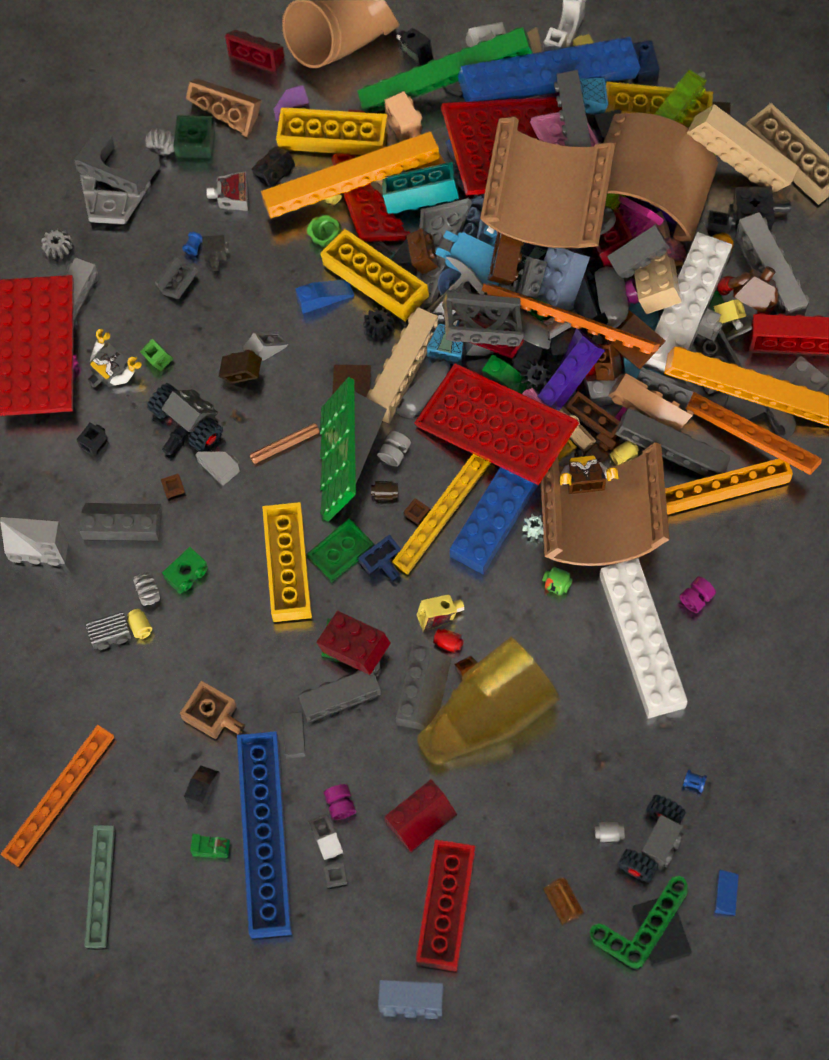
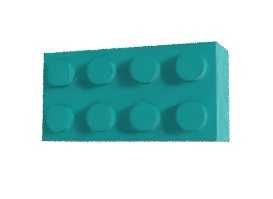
(420, 188)

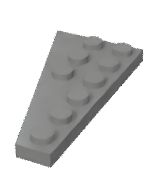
(437, 221)

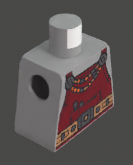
(231, 191)

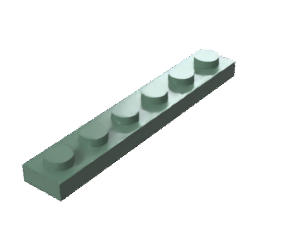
(99, 887)

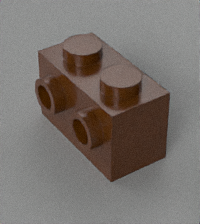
(422, 251)

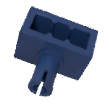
(647, 60)
(380, 557)

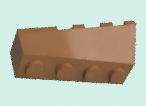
(225, 104)
(635, 395)

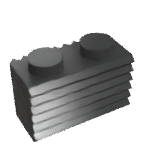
(108, 631)

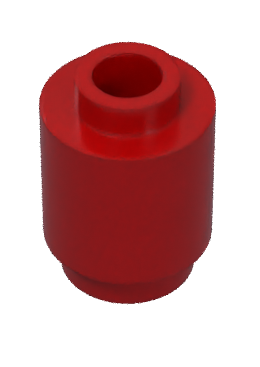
(448, 640)

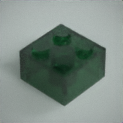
(194, 136)

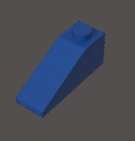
(322, 294)

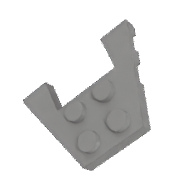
(108, 205)

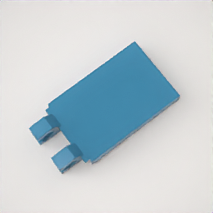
(471, 252)

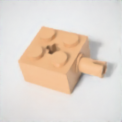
(403, 117)

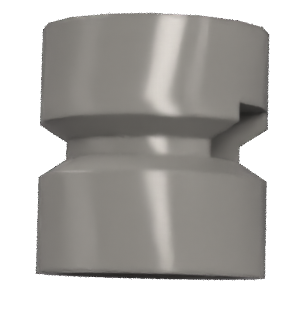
(394, 448)

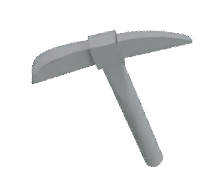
(467, 275)

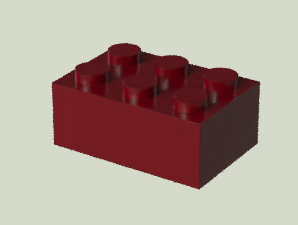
(353, 642)

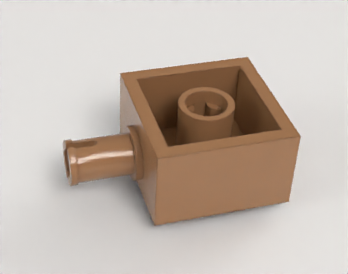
(215, 720)

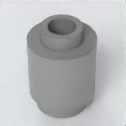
(609, 831)

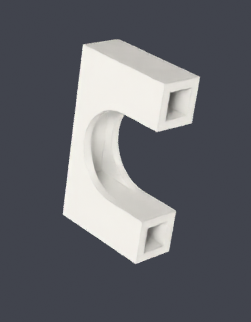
(570, 21)

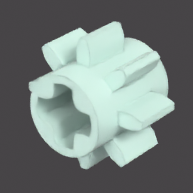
(532, 521)

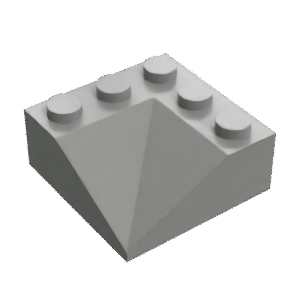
(34, 541)

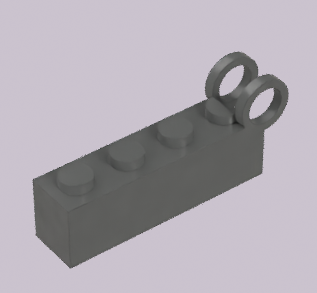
(339, 694)

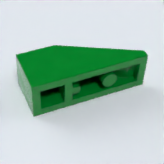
(504, 374)

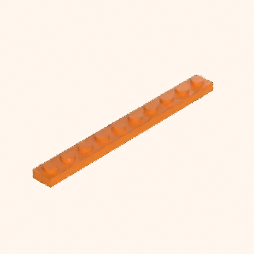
(577, 321)

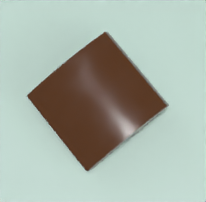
(360, 374)

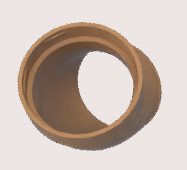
(332, 29)

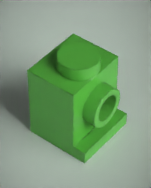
(156, 355)

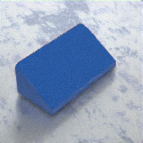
(726, 892)

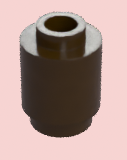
(384, 490)

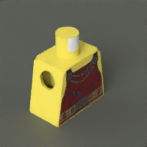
(438, 611)

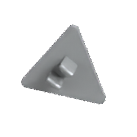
(740, 327)

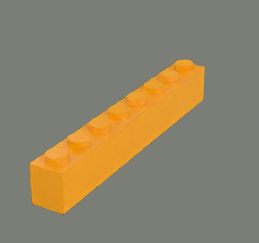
(727, 485)

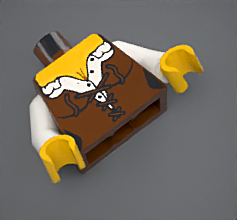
(586, 474)

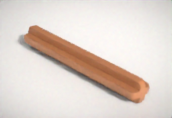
(284, 443)

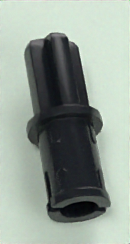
(175, 438)

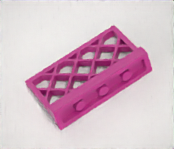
(638, 214)

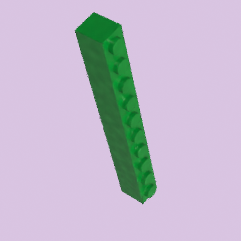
(444, 70)

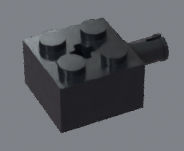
(757, 199)

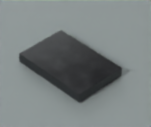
(673, 941)

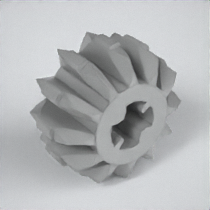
(160, 141)
(57, 243)
(146, 588)

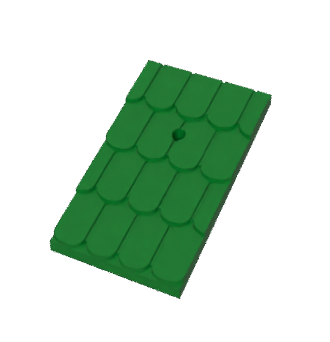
(348, 431)

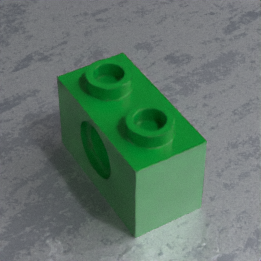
(187, 560)

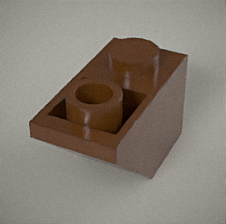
(609, 364)

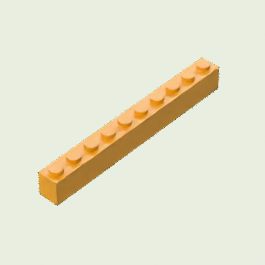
(350, 174)
(748, 384)

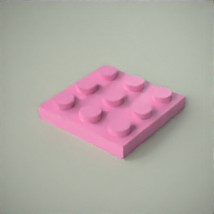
(549, 129)

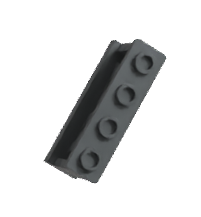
(471, 331)

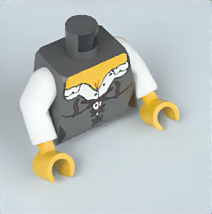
(109, 364)

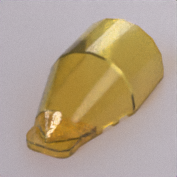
(489, 705)

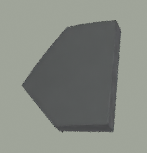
(743, 407)

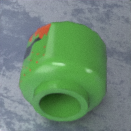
(557, 580)

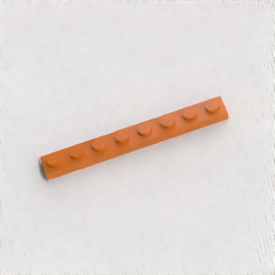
(753, 434)
(57, 795)

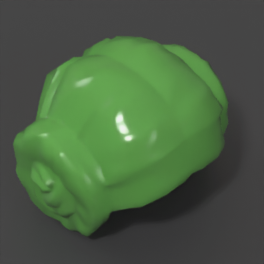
(324, 230)

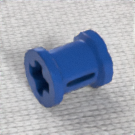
(192, 243)
(694, 780)

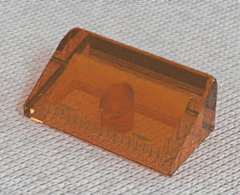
(563, 900)

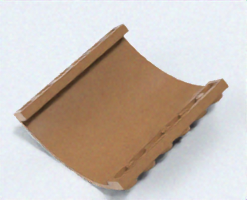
(661, 166)
(546, 189)
(610, 523)

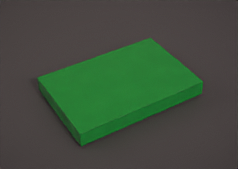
(340, 550)

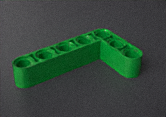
(647, 928)

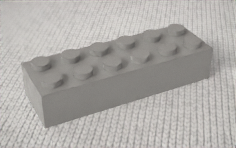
(761, 251)

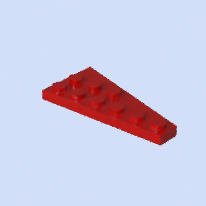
(370, 212)

